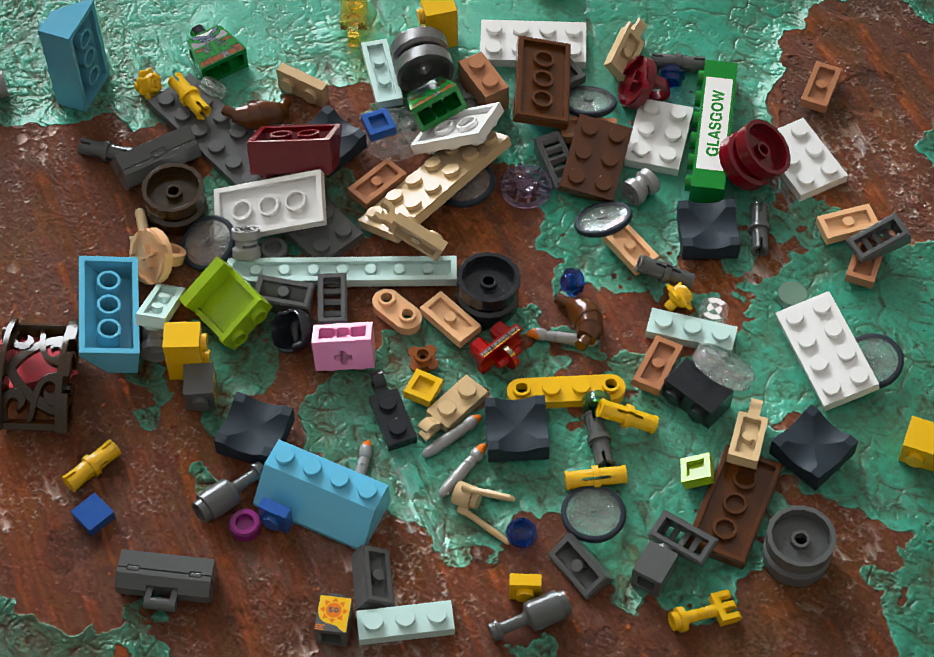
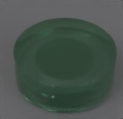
(591, 400)

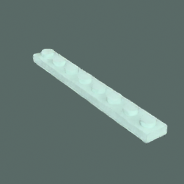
(359, 270)

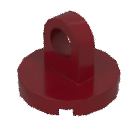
(640, 81)

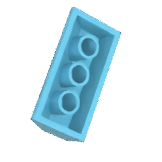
(74, 54)
(108, 313)
(323, 494)

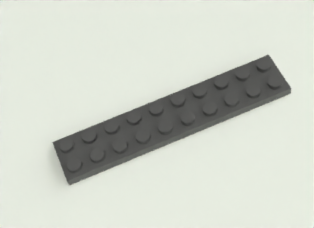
(226, 151)

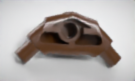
(258, 113)
(584, 317)

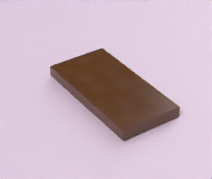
(542, 82)
(736, 508)

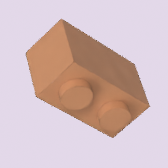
(483, 81)

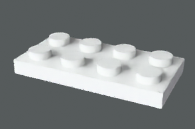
(501, 36)
(275, 203)
(827, 351)

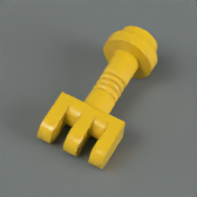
(680, 619)

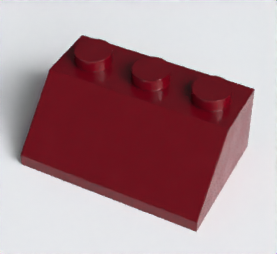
(294, 149)

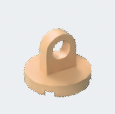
(155, 255)

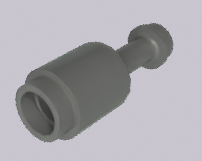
(224, 494)
(537, 614)

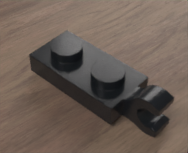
(390, 414)

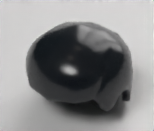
(292, 331)

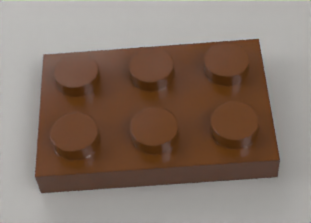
(595, 159)

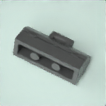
(139, 161)
(165, 575)

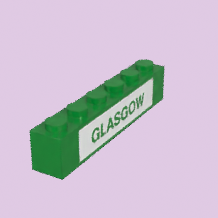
(713, 126)

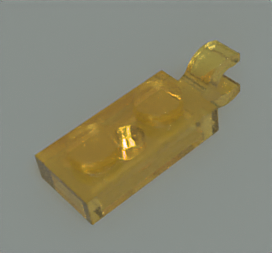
(353, 18)

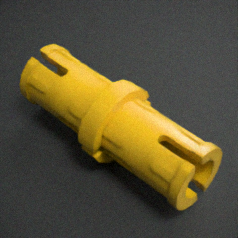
(189, 96)
(627, 416)
(91, 465)
(616, 474)

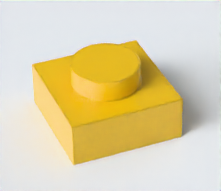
(423, 388)
(524, 586)

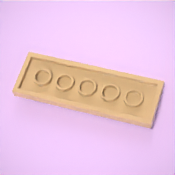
(436, 182)

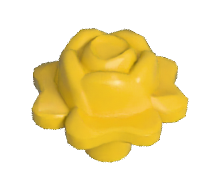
(148, 83)
(679, 296)

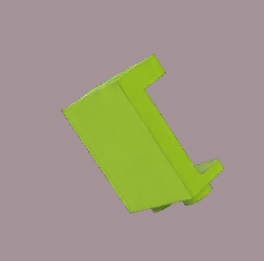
(226, 303)

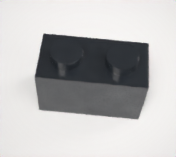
(696, 393)

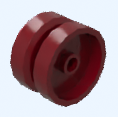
(754, 155)

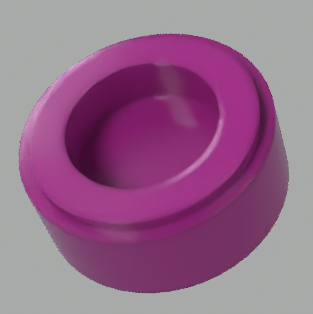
(245, 525)

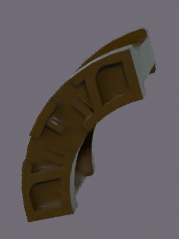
(57, 404)

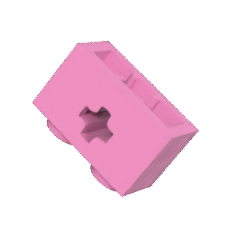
(344, 346)

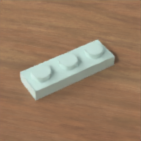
(381, 74)
(159, 307)
(689, 330)
(405, 622)

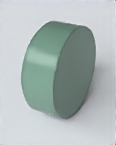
(791, 293)

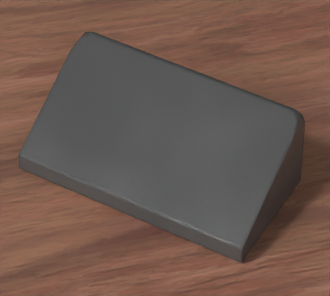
(286, 293)
(580, 566)
(372, 578)

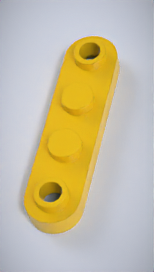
(566, 390)

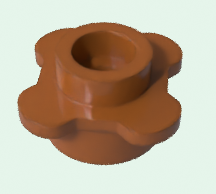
(425, 365)

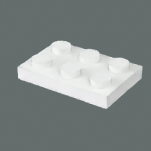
(462, 129)
(659, 137)
(811, 163)

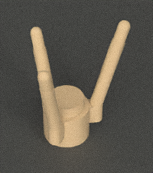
(469, 496)

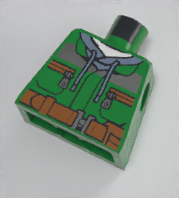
(216, 52)
(435, 102)

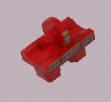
(500, 351)

